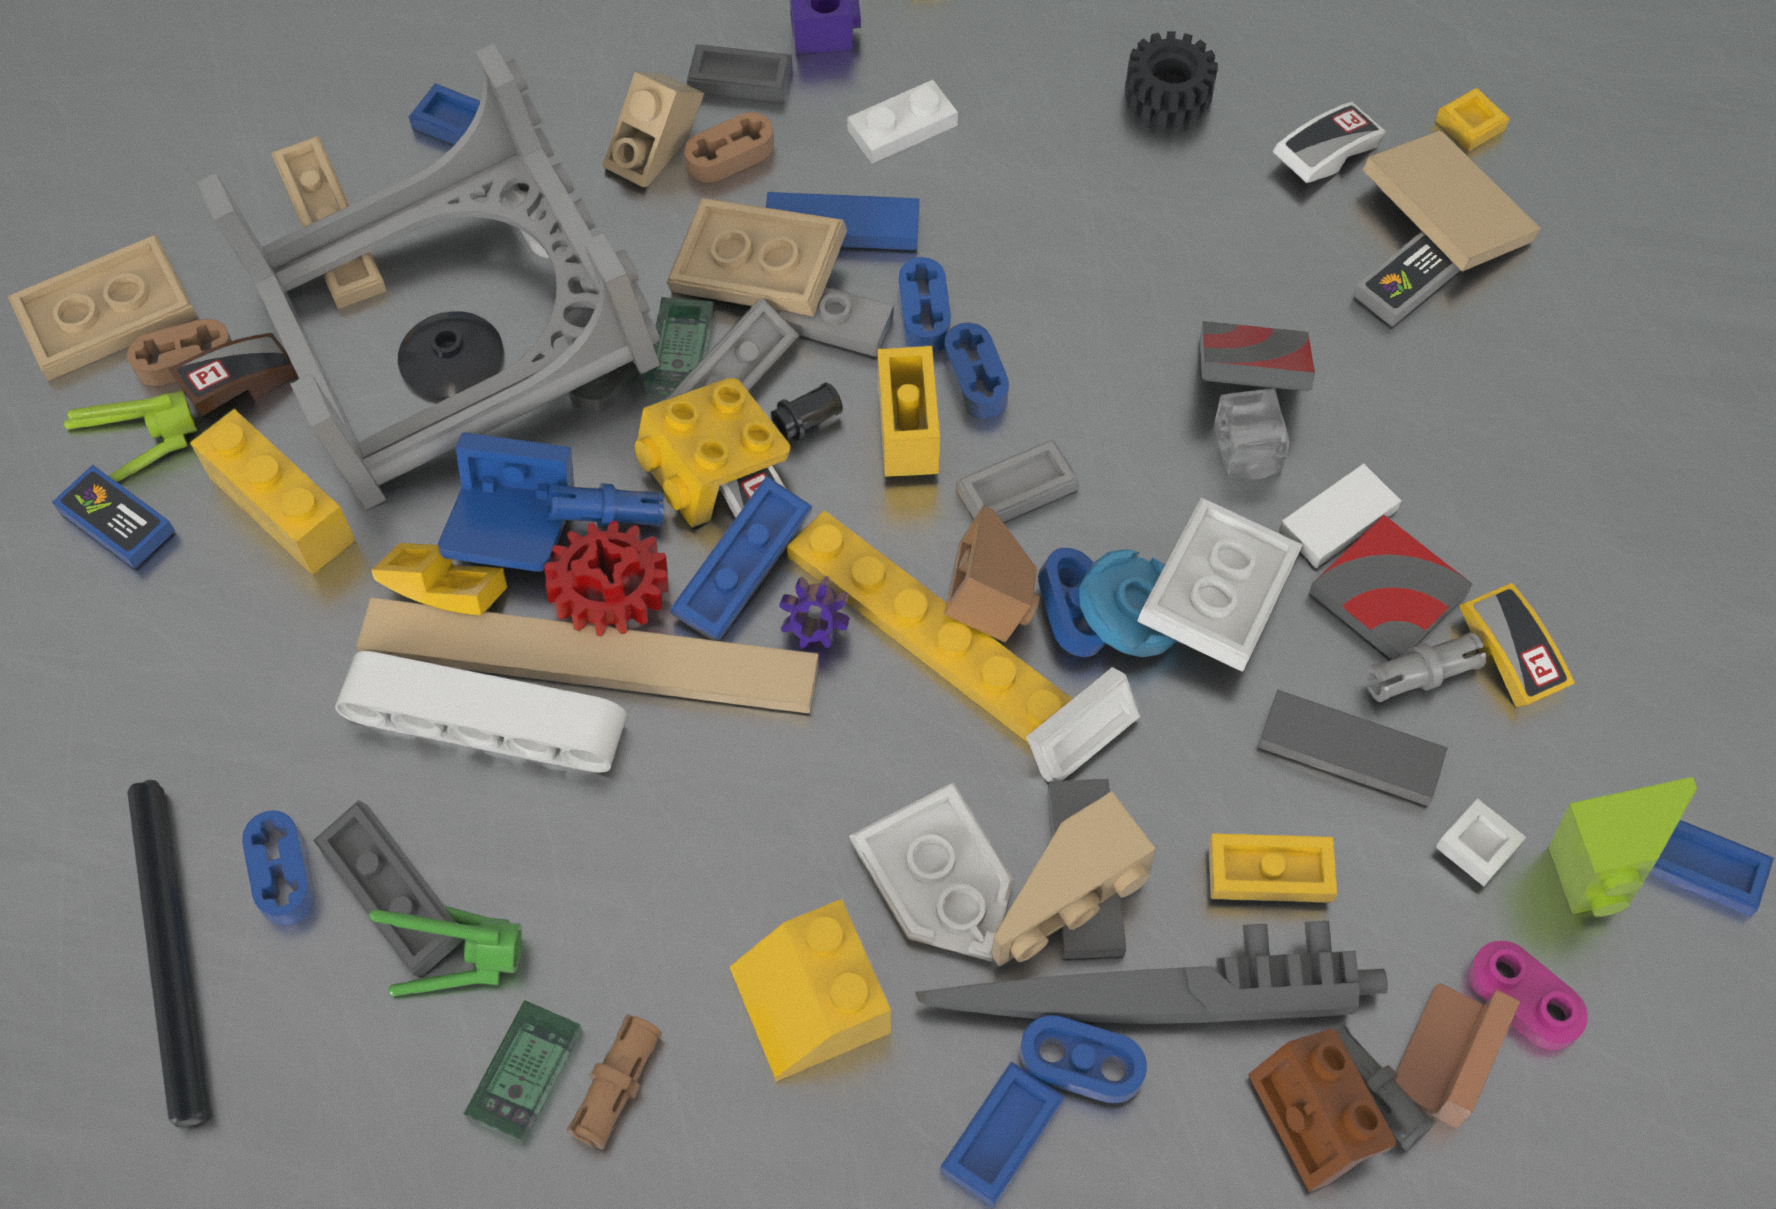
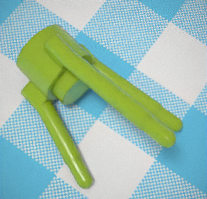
(164, 416)

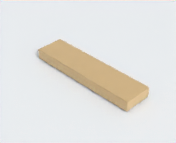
(316, 195)

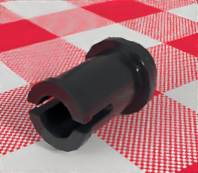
(806, 411)

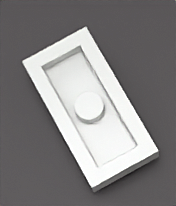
(902, 121)

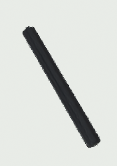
(167, 955)

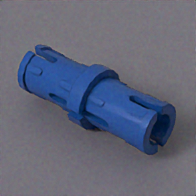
(605, 505)

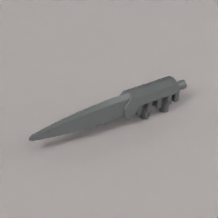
(1237, 990)

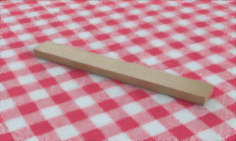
(616, 661)

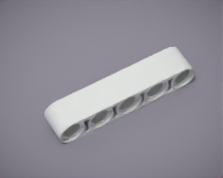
(481, 711)

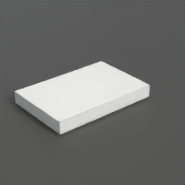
(1220, 584)

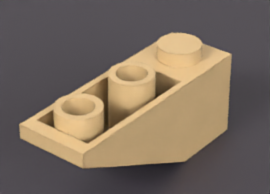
(1083, 865)

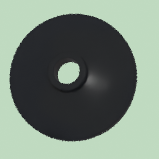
(444, 372)

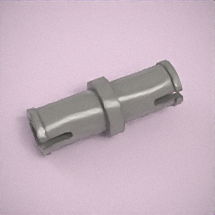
(1425, 666)

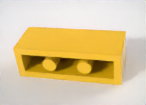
(273, 491)

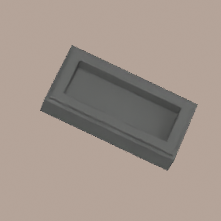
(740, 73)

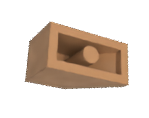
(992, 579)

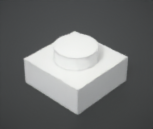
(1480, 842)

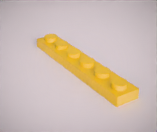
(917, 621)

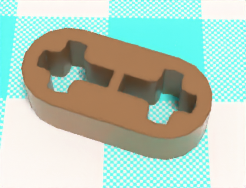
(729, 147)
(174, 347)

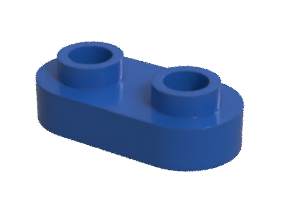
(1064, 603)
(1084, 1053)

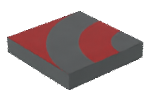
(1256, 356)
(1390, 588)

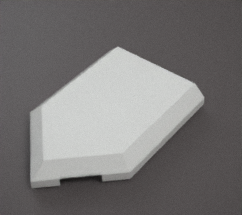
(938, 873)

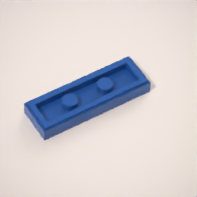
(868, 219)
(741, 559)

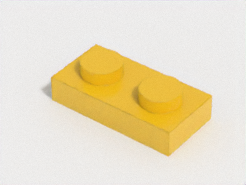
(1272, 867)

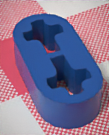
(934, 303)
(986, 367)
(264, 870)

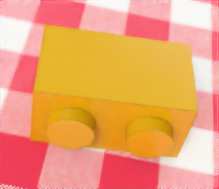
(908, 411)

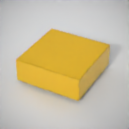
(1472, 119)

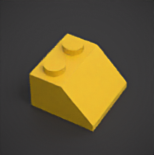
(811, 991)

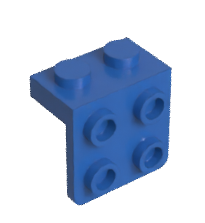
(504, 502)

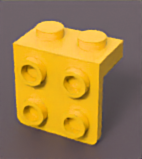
(705, 442)

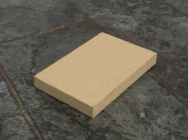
(1451, 200)
(755, 254)
(101, 307)

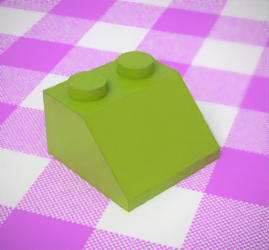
(1613, 843)

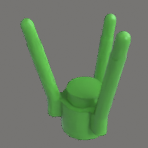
(489, 944)

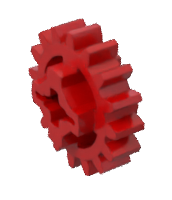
(581, 589)

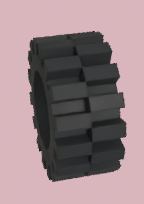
(1171, 57)

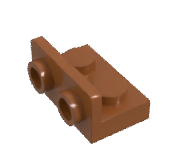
(1321, 1107)

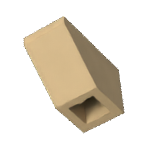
(651, 126)

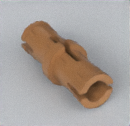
(614, 1081)

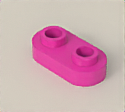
(1535, 989)

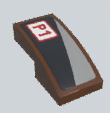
(231, 368)

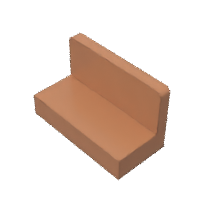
(1454, 1051)

